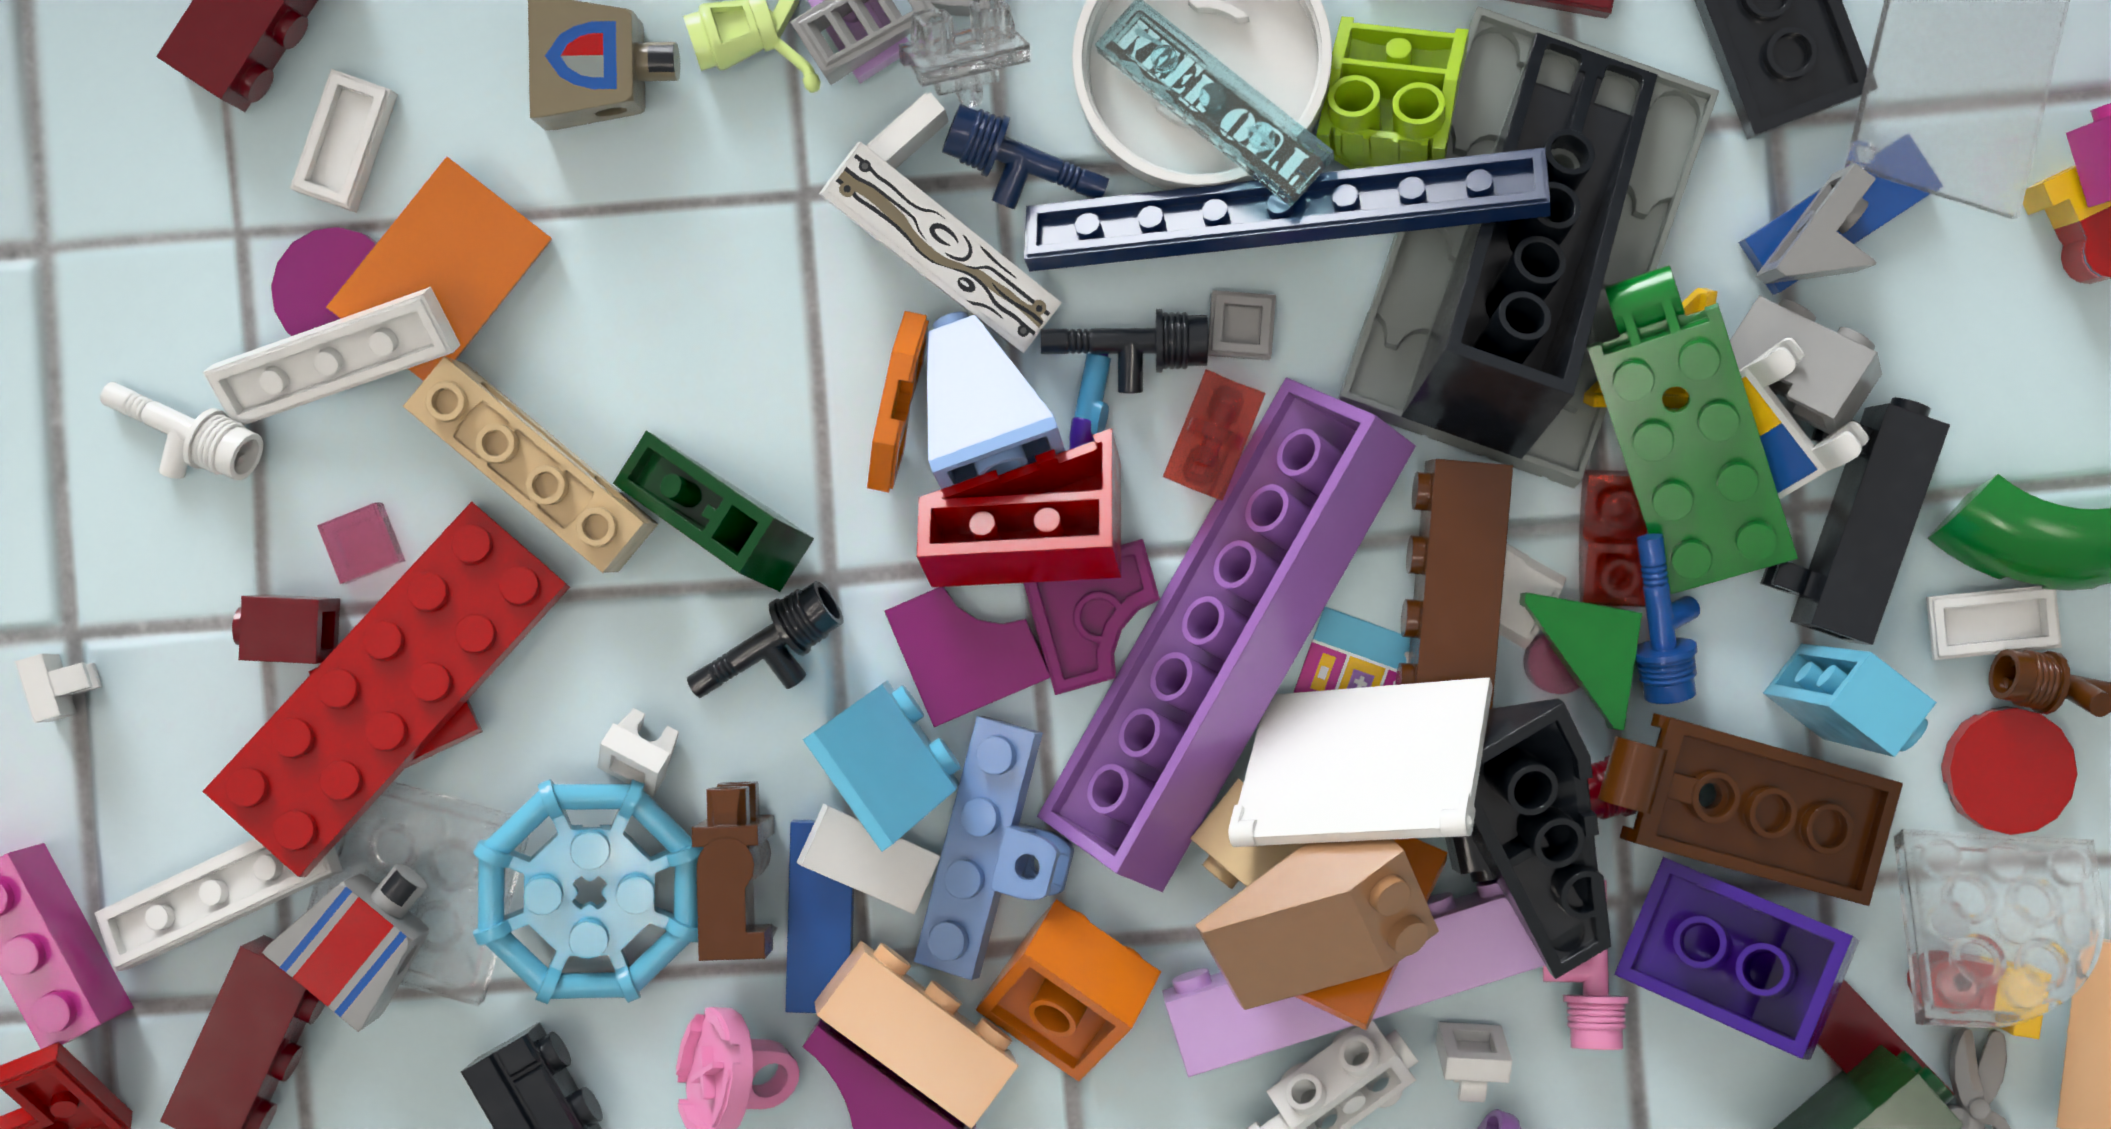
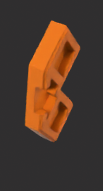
(897, 395)

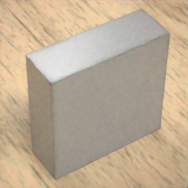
(1241, 325)

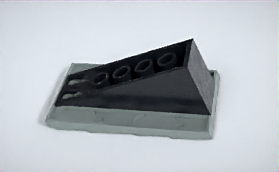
(1491, 322)

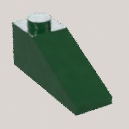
(713, 512)

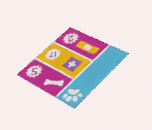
(1351, 654)

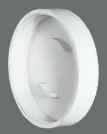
(1270, 44)

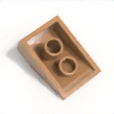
(1319, 921)

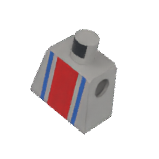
(355, 944)

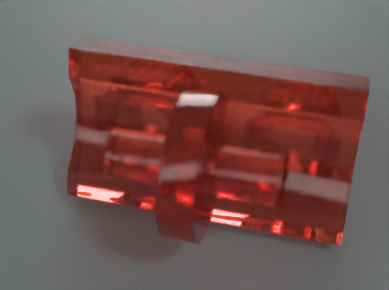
(1213, 435)

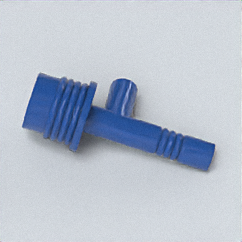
(1665, 661)

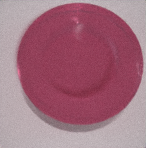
(1546, 669)

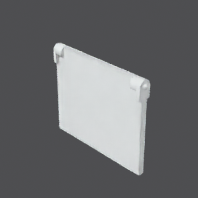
(1365, 765)

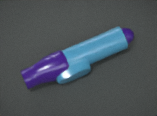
(1090, 411)

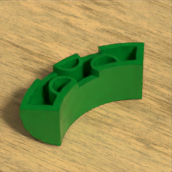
(2028, 538)

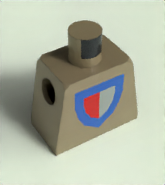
(591, 63)

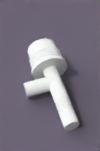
(205, 443)

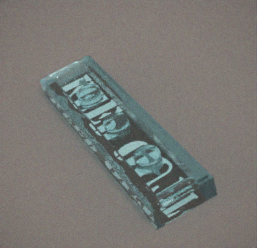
(1215, 102)

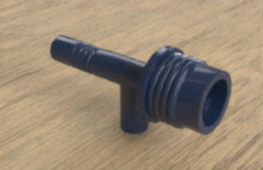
(981, 139)

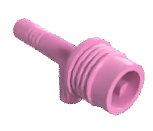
(1594, 1017)

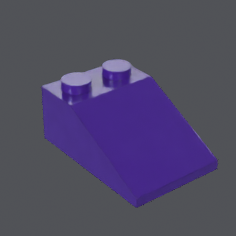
(1737, 958)

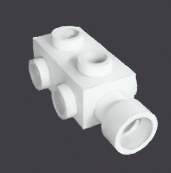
(1342, 1081)

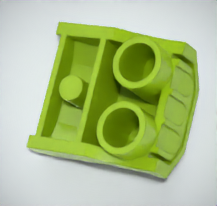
(1391, 94)

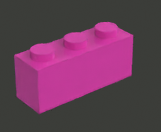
(52, 953)

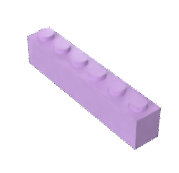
(1474, 946)

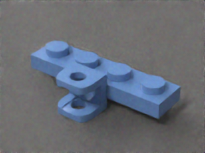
(989, 850)

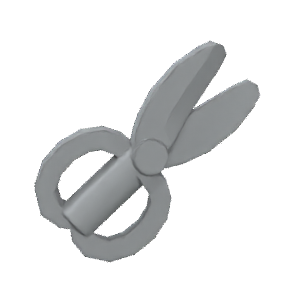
(1977, 1083)

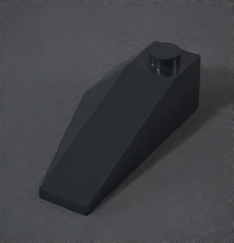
(1541, 830)

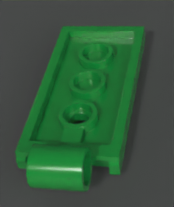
(1691, 466)

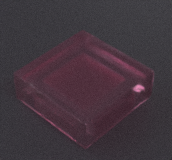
(361, 543)

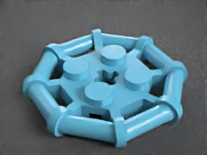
(551, 891)

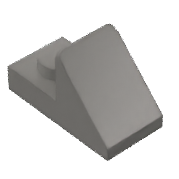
(1813, 244)

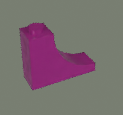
(871, 1090)

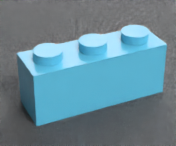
(1851, 699)

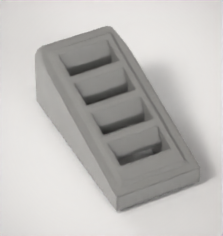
(831, 12)

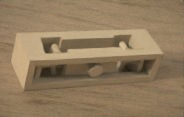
(530, 465)

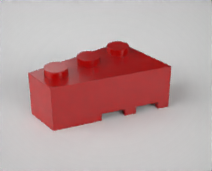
(1027, 524)

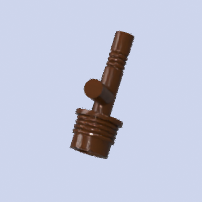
(2044, 683)

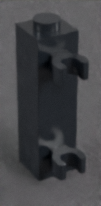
(1866, 524)

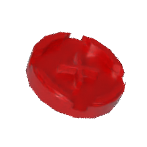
(2009, 770)

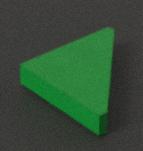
(1594, 646)

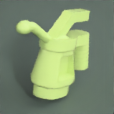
(740, 28)

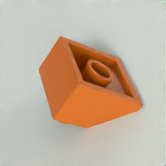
(1069, 991)

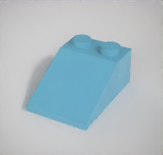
(885, 762)

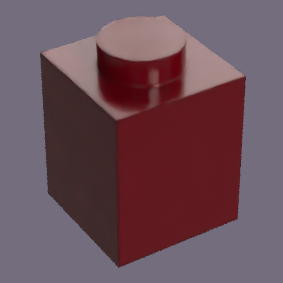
(286, 628)

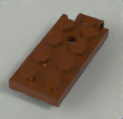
(1771, 810)

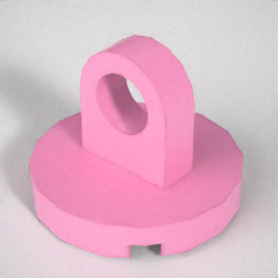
(719, 1069)

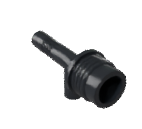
(1175, 342)
(797, 621)

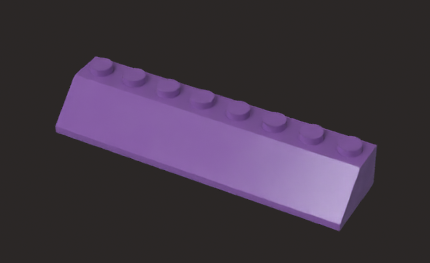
(1225, 633)

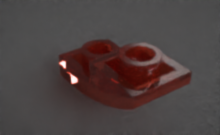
(1608, 540)

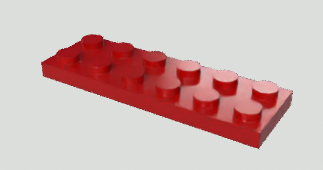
(386, 690)

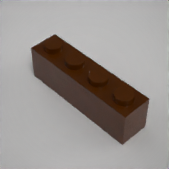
(1456, 571)

